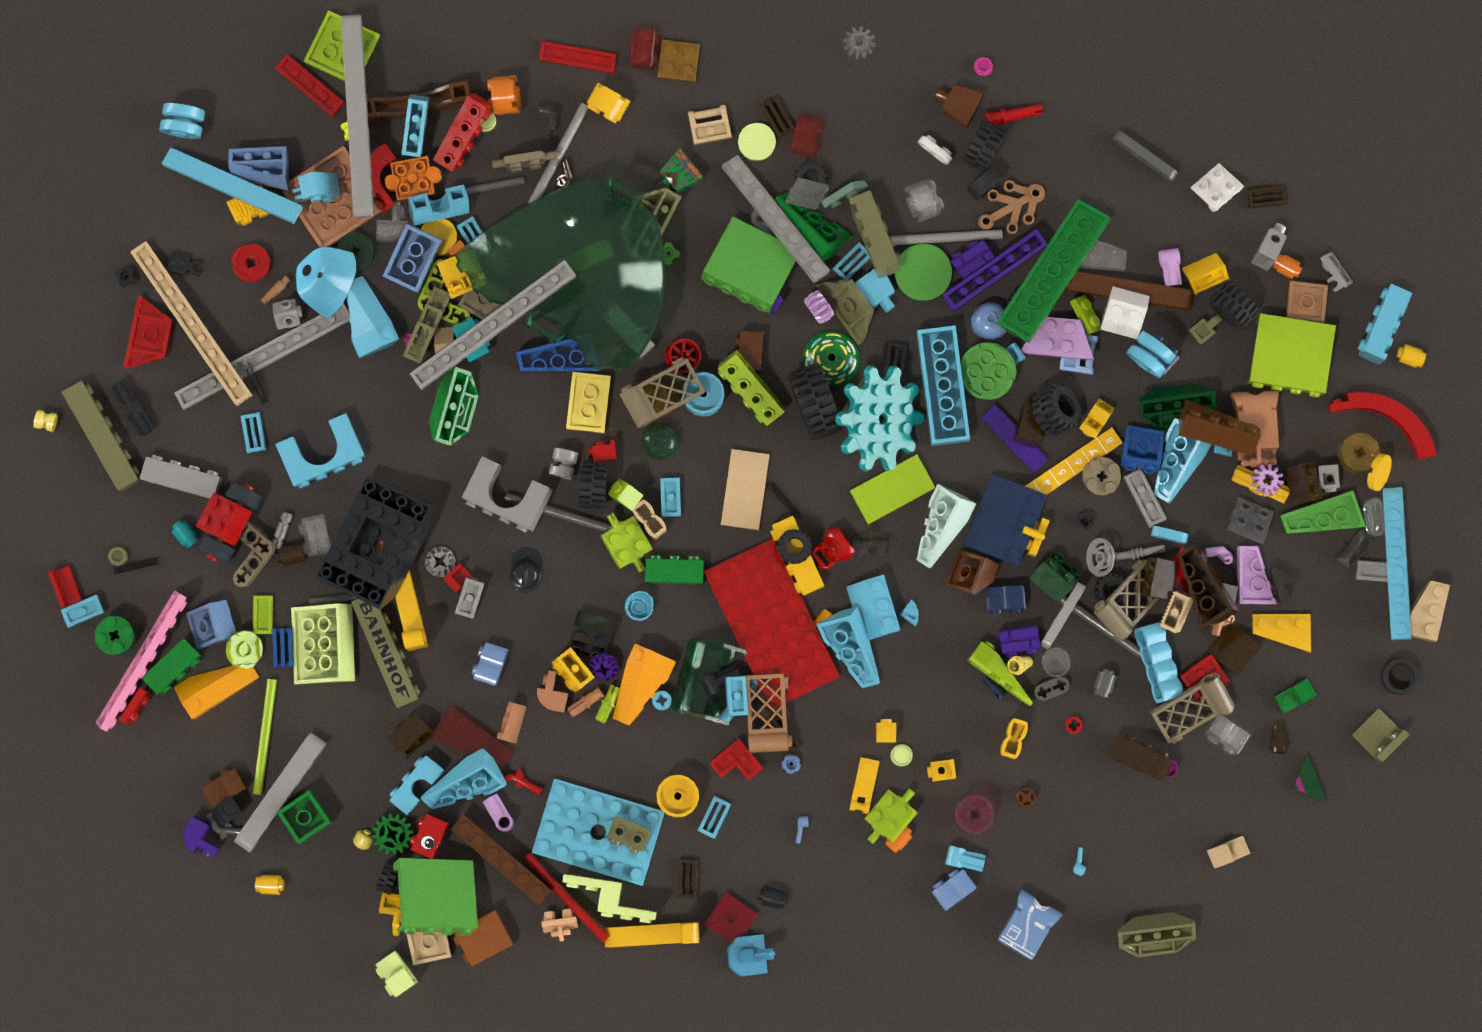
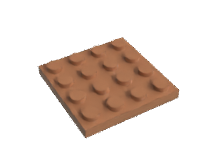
(333, 219)

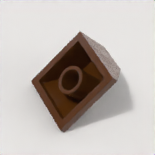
(971, 572)

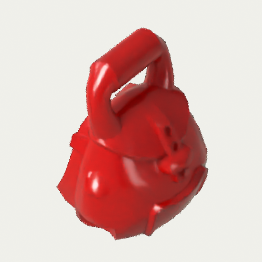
(834, 547)

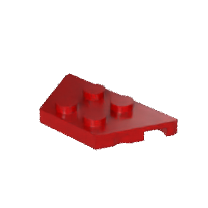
(148, 335)

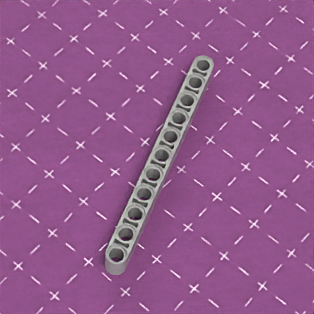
(357, 116)

